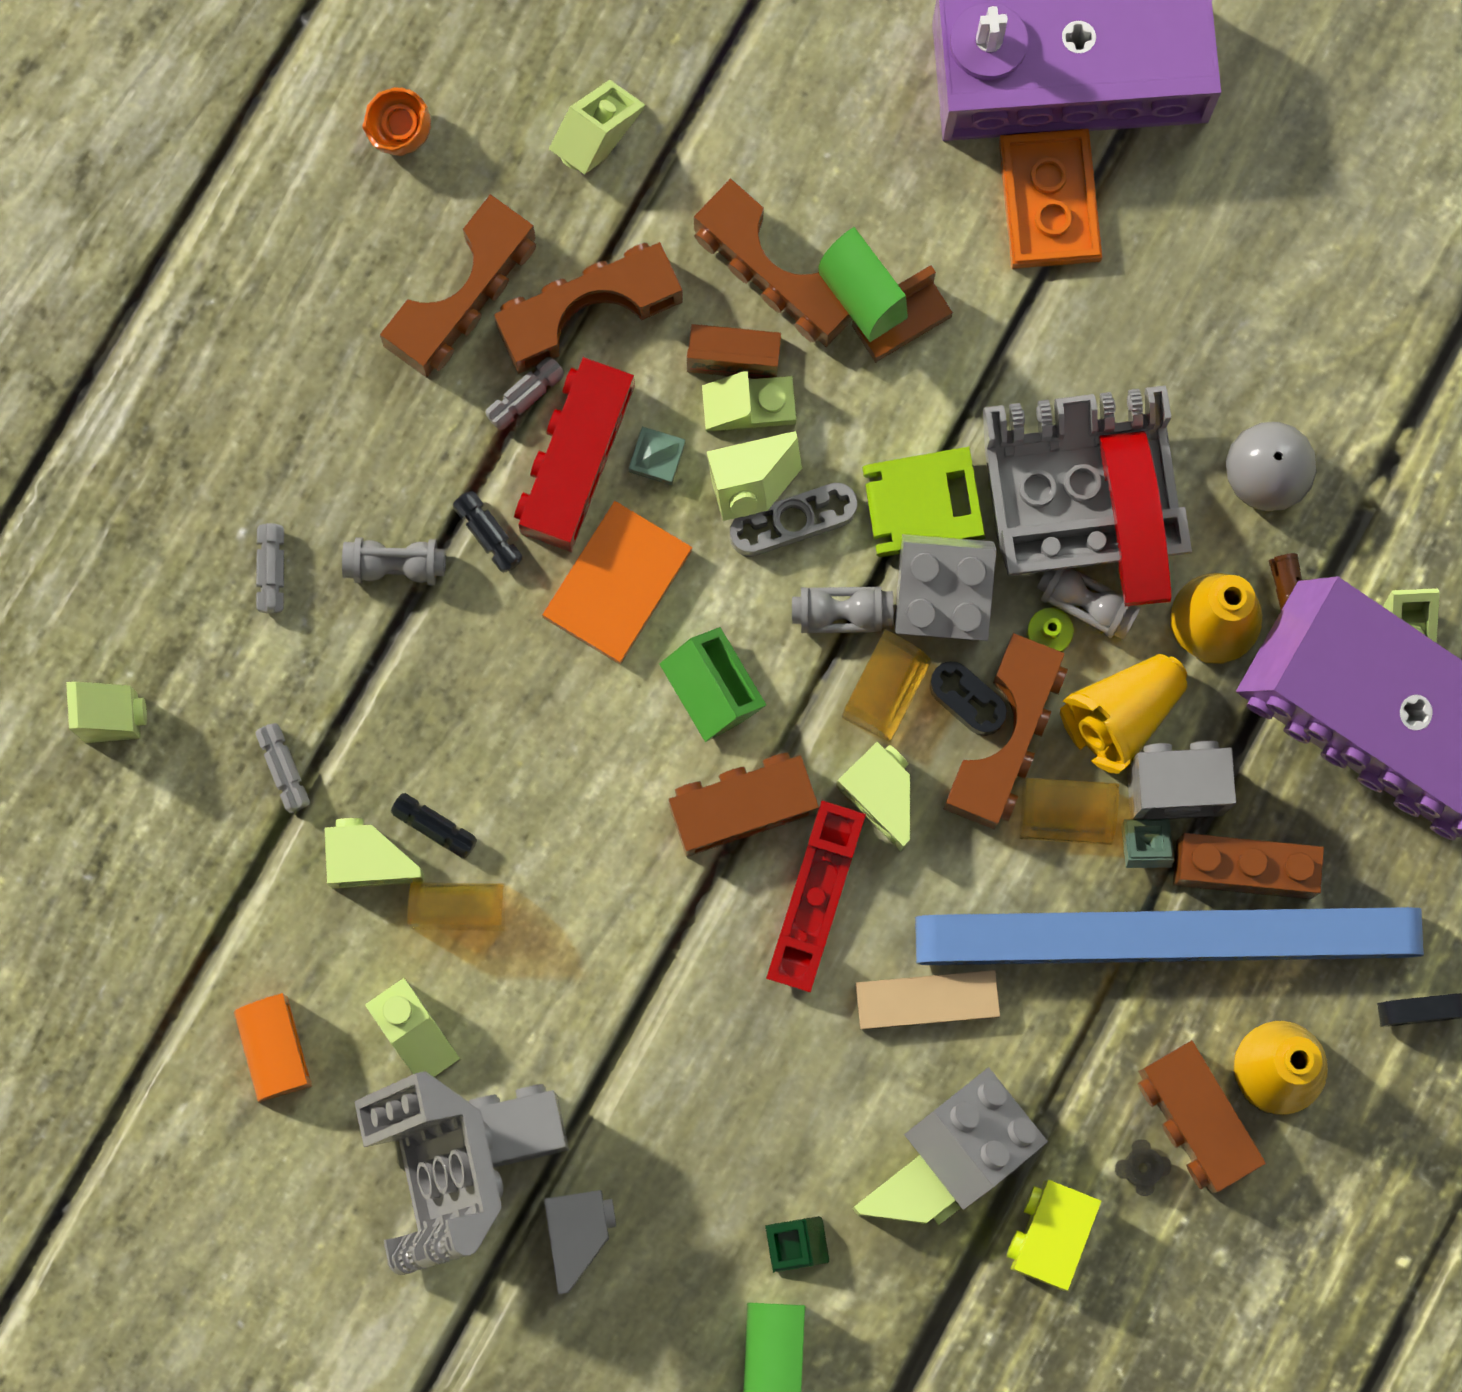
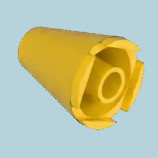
(1216, 617)
(1123, 710)
(1266, 1071)

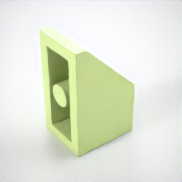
(595, 126)
(753, 473)
(104, 711)
(881, 791)
(364, 857)
(412, 1030)
(910, 1196)

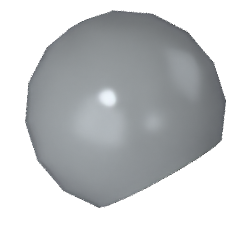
(1261, 478)

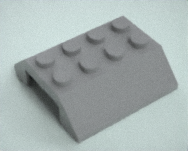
(1052, 484)
(445, 1166)

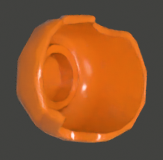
(397, 121)

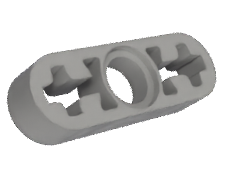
(828, 518)

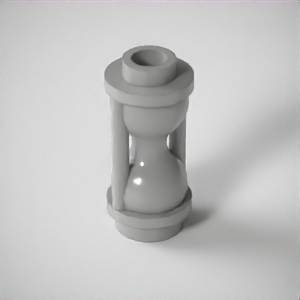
(372, 560)
(867, 609)
(1104, 609)

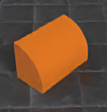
(272, 1047)

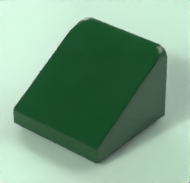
(797, 1244)

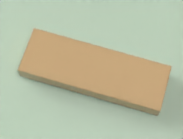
(927, 1000)

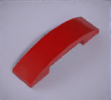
(1137, 518)
(816, 896)

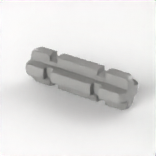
(524, 393)
(270, 568)
(282, 767)

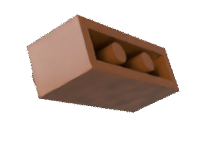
(742, 803)
(1248, 866)
(1200, 1118)

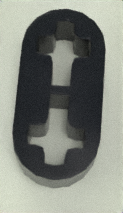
(975, 690)
(1420, 1010)

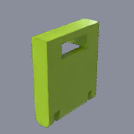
(917, 499)

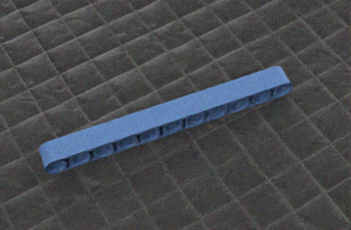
(1169, 936)

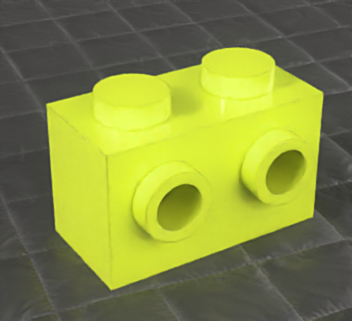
(1054, 1234)

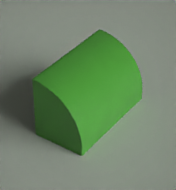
(863, 285)
(712, 683)
(774, 1347)

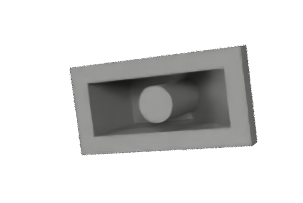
(577, 1233)

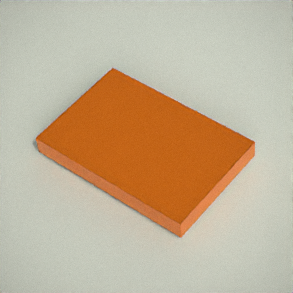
(1050, 198)
(617, 582)

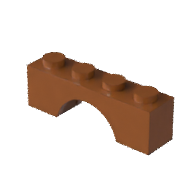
(732, 227)
(638, 282)
(426, 331)
(1025, 679)

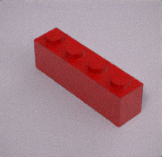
(575, 454)

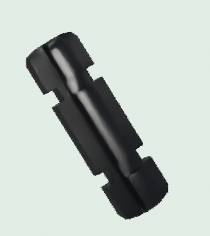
(487, 531)
(433, 825)

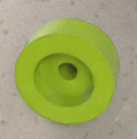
(1051, 618)

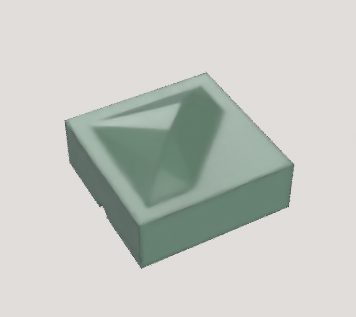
(657, 455)
(1147, 843)

